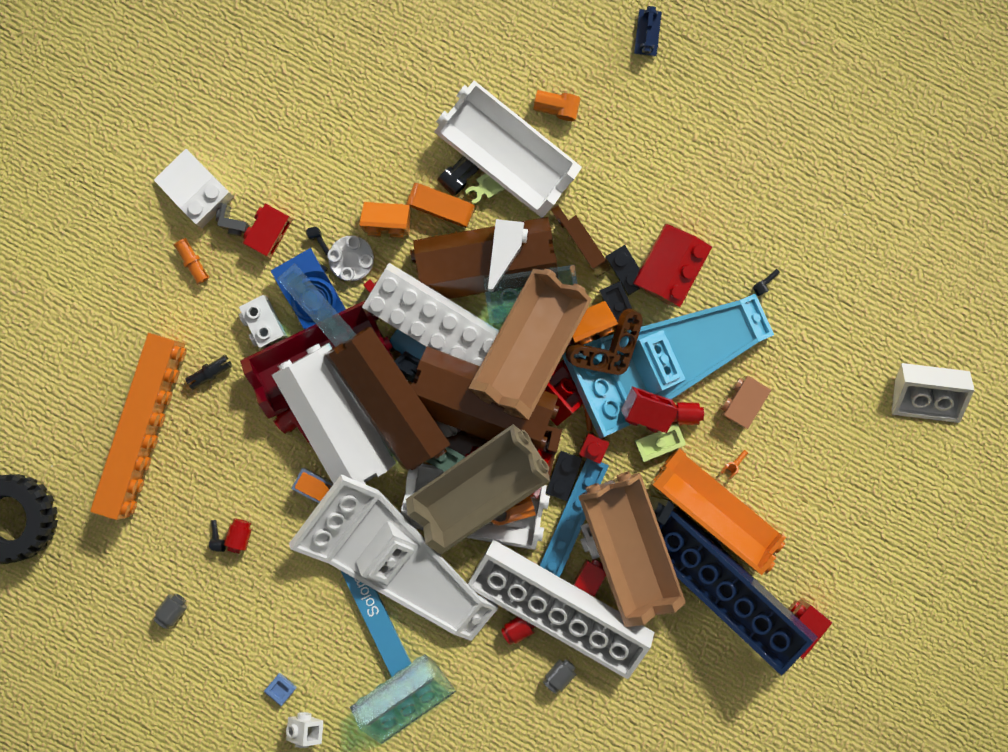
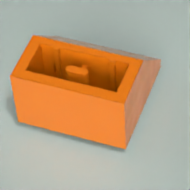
(385, 219)
(596, 320)

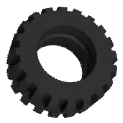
(38, 515)

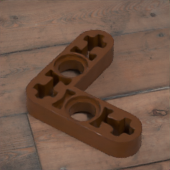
(610, 356)

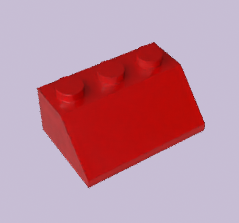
(672, 265)

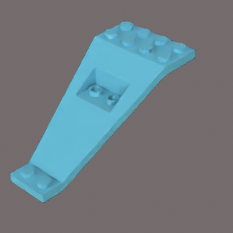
(684, 347)

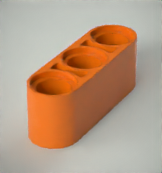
(440, 205)

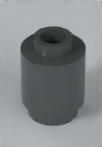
(170, 610)
(559, 676)

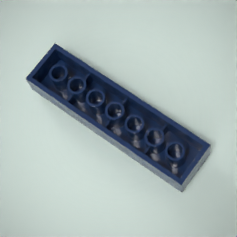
(734, 594)

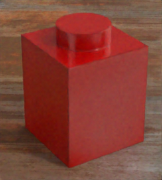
(594, 447)
(590, 576)

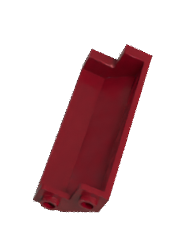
(263, 364)

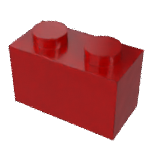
(267, 230)
(649, 410)

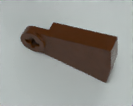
(583, 241)

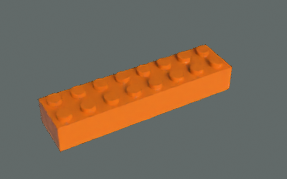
(138, 427)

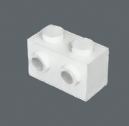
(262, 322)

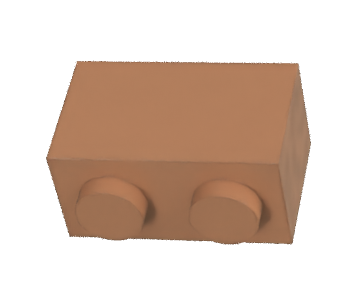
(745, 401)

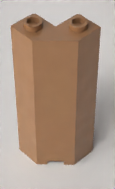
(530, 343)
(632, 549)

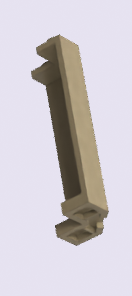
(478, 489)

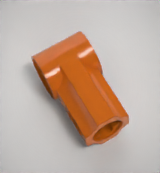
(563, 106)
(520, 511)

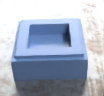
(280, 689)

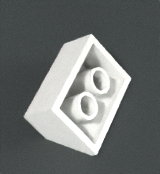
(932, 392)

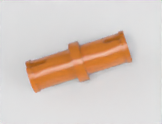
(191, 261)

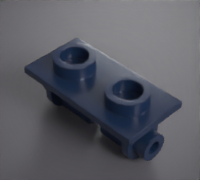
(648, 31)

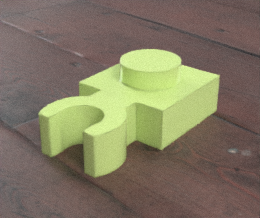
(487, 187)

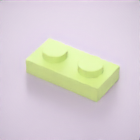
(660, 443)

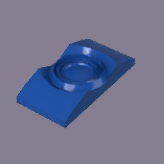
(313, 270)

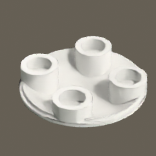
(351, 258)

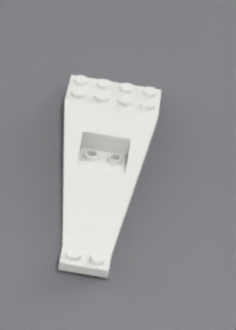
(360, 533)

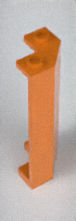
(719, 512)

